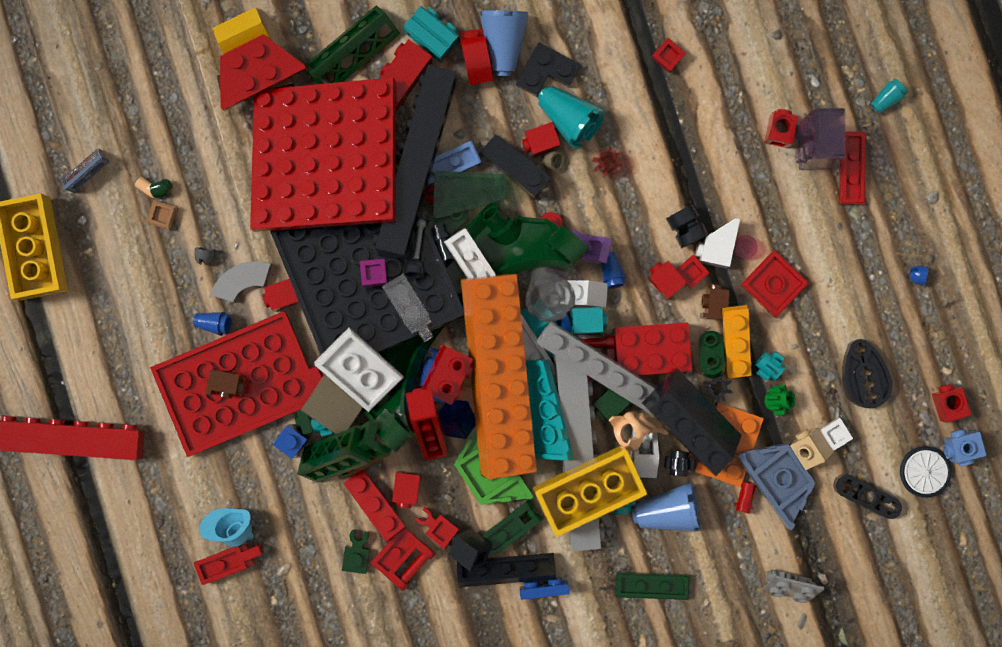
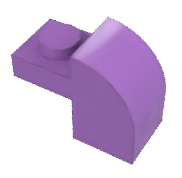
(598, 247)

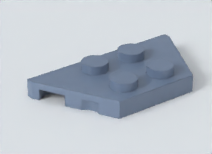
(779, 479)

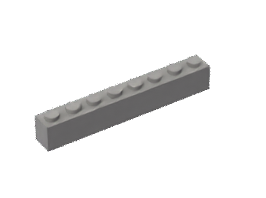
(574, 400)

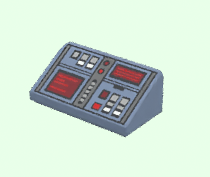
(84, 171)

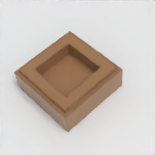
(162, 215)

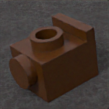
(714, 301)
(225, 383)

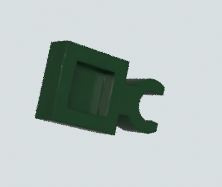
(356, 556)

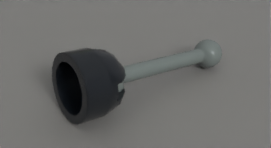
(414, 267)

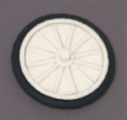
(925, 471)

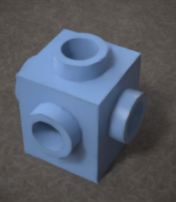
(964, 447)

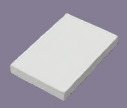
(358, 369)

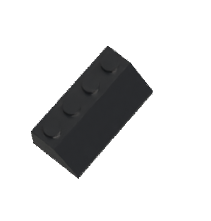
(694, 422)

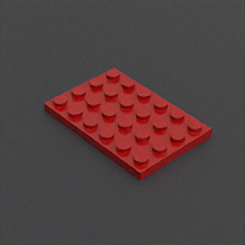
(274, 377)

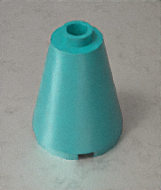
(571, 115)

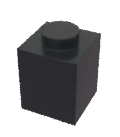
(470, 549)

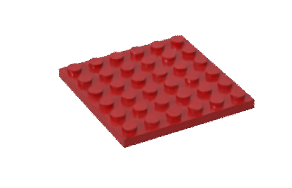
(324, 155)

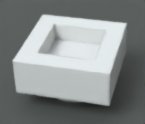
(836, 433)

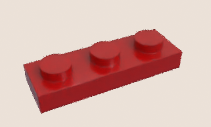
(375, 505)

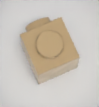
(811, 448)

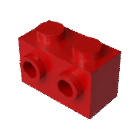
(448, 374)

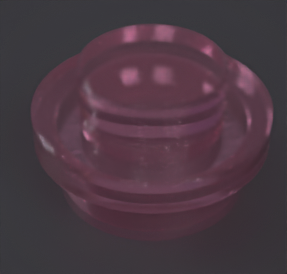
(745, 247)

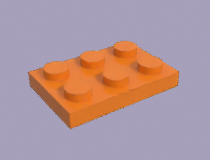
(749, 427)

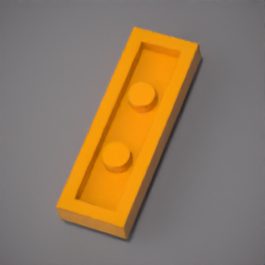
(736, 341)

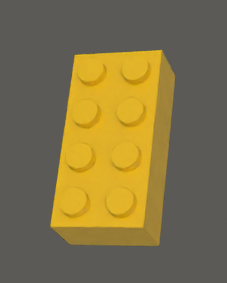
(31, 248)
(589, 490)

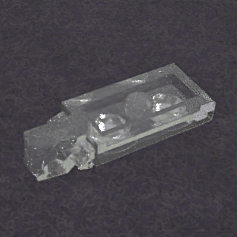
(408, 306)

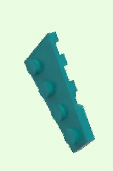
(547, 419)

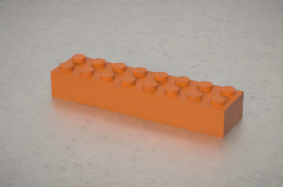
(498, 375)

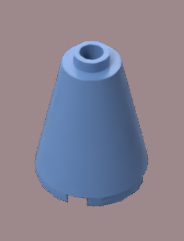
(504, 38)
(670, 510)

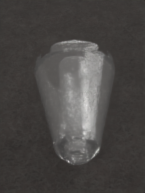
(549, 294)

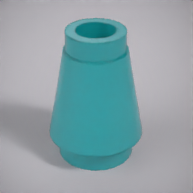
(889, 95)

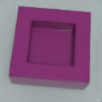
(373, 272)

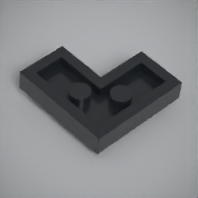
(543, 64)

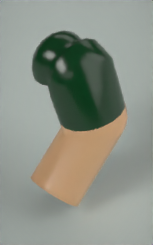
(155, 189)

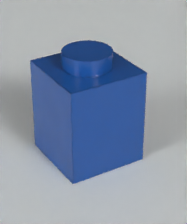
(291, 441)

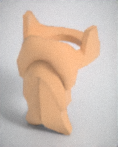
(642, 425)

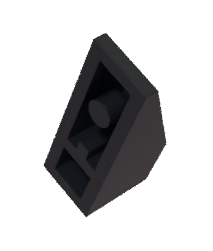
(517, 166)

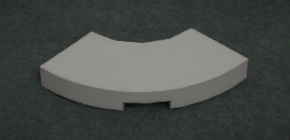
(240, 278)

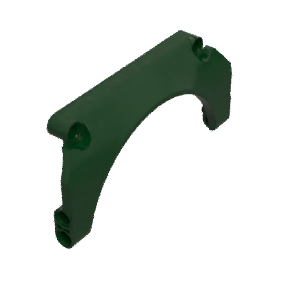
(508, 249)

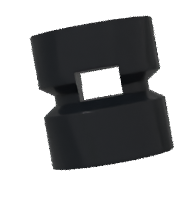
(683, 218)

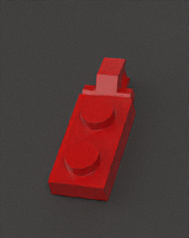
(226, 562)

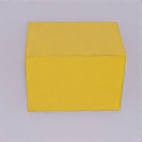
(239, 30)

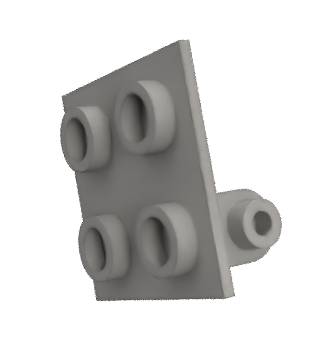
(800, 588)

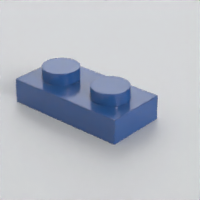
(552, 588)

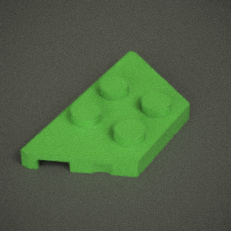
(484, 489)

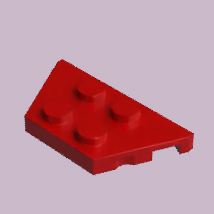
(254, 69)

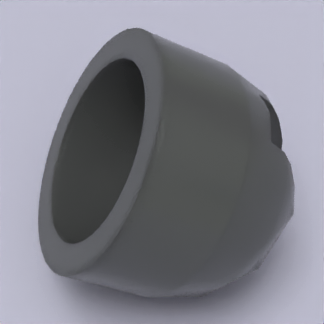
(203, 254)

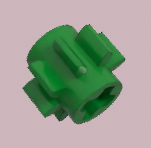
(780, 400)

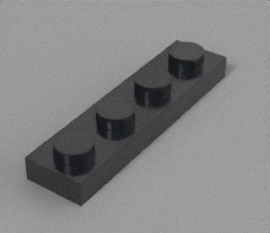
(509, 570)

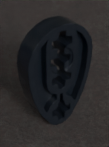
(879, 375)

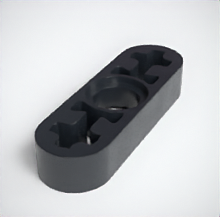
(870, 506)

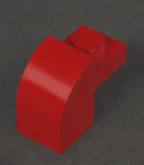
(476, 56)

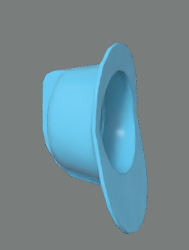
(227, 526)

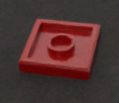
(774, 283)

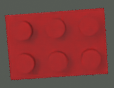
(653, 348)

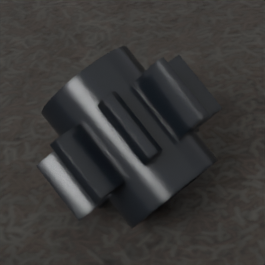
(721, 394)
(679, 463)

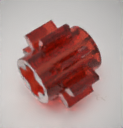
(613, 159)

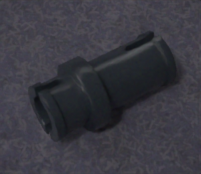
(440, 235)

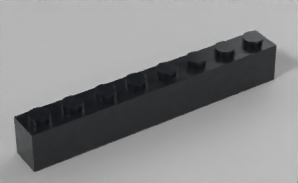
(417, 160)

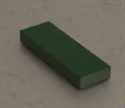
(652, 585)

